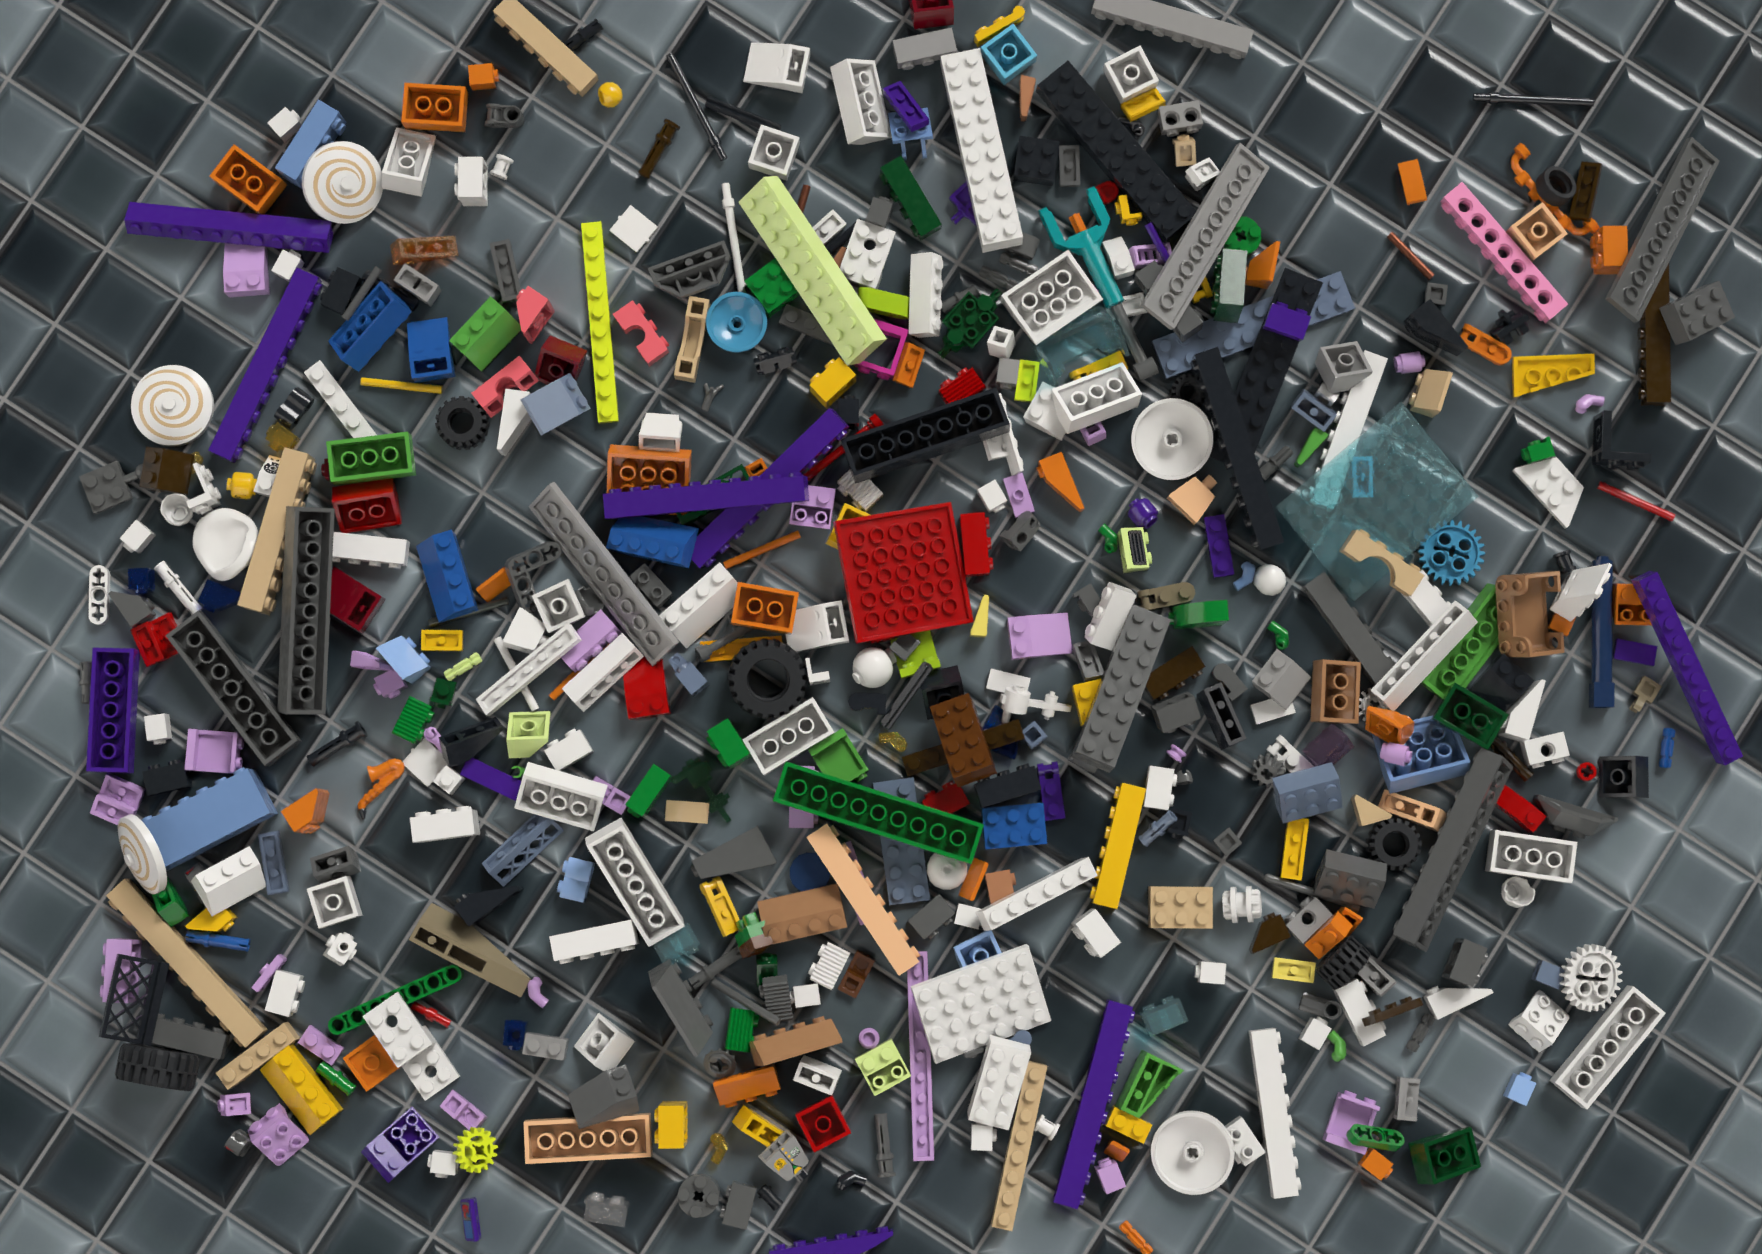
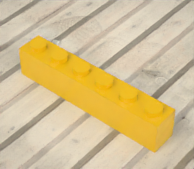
(1118, 846)

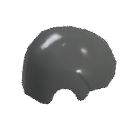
(589, 601)

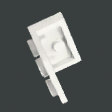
(210, 499)
(1540, 1021)

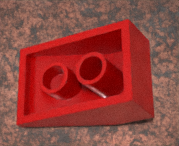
(646, 690)

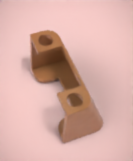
(1524, 614)

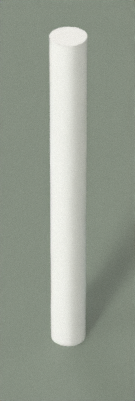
(511, 664)

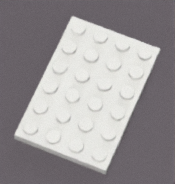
(980, 1001)

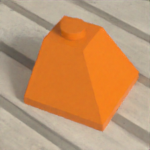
(1262, 267)
(1389, 725)

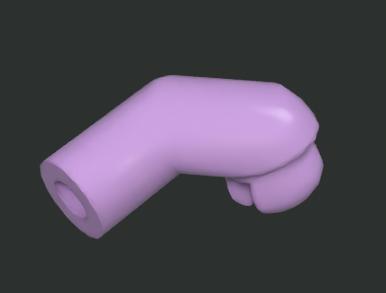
(432, 735)
(534, 992)

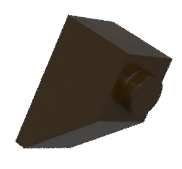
(1269, 932)

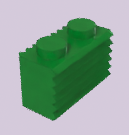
(413, 720)
(741, 1029)

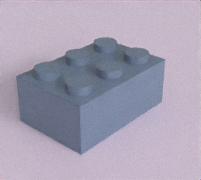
(1307, 792)

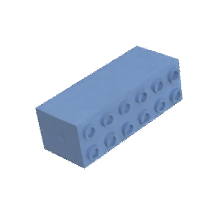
(210, 817)

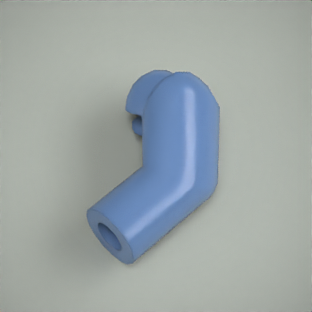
(1247, 576)

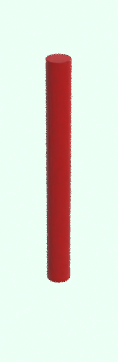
(1636, 501)

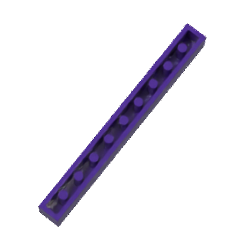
(228, 227)
(265, 365)
(796, 458)
(706, 497)
(1687, 667)
(1092, 1104)

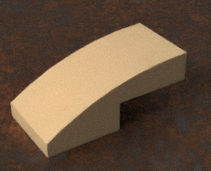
(687, 811)

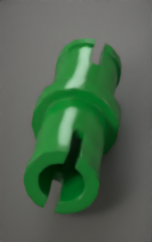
(336, 1078)

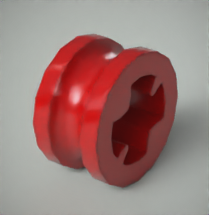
(1583, 766)

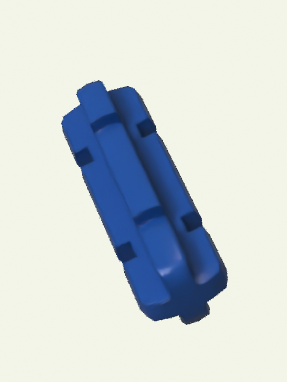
(1667, 747)

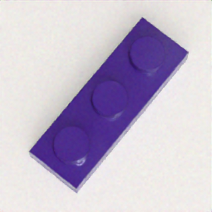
(906, 106)
(1218, 546)

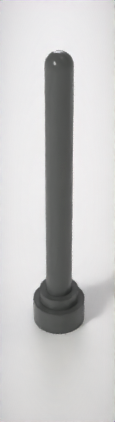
(705, 651)
(1307, 890)

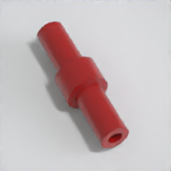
(431, 1014)

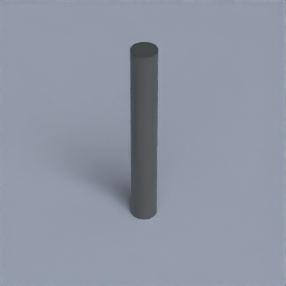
(361, 293)

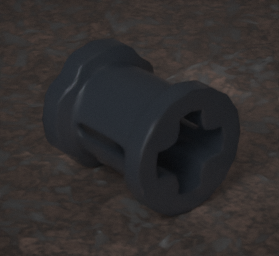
(1564, 561)

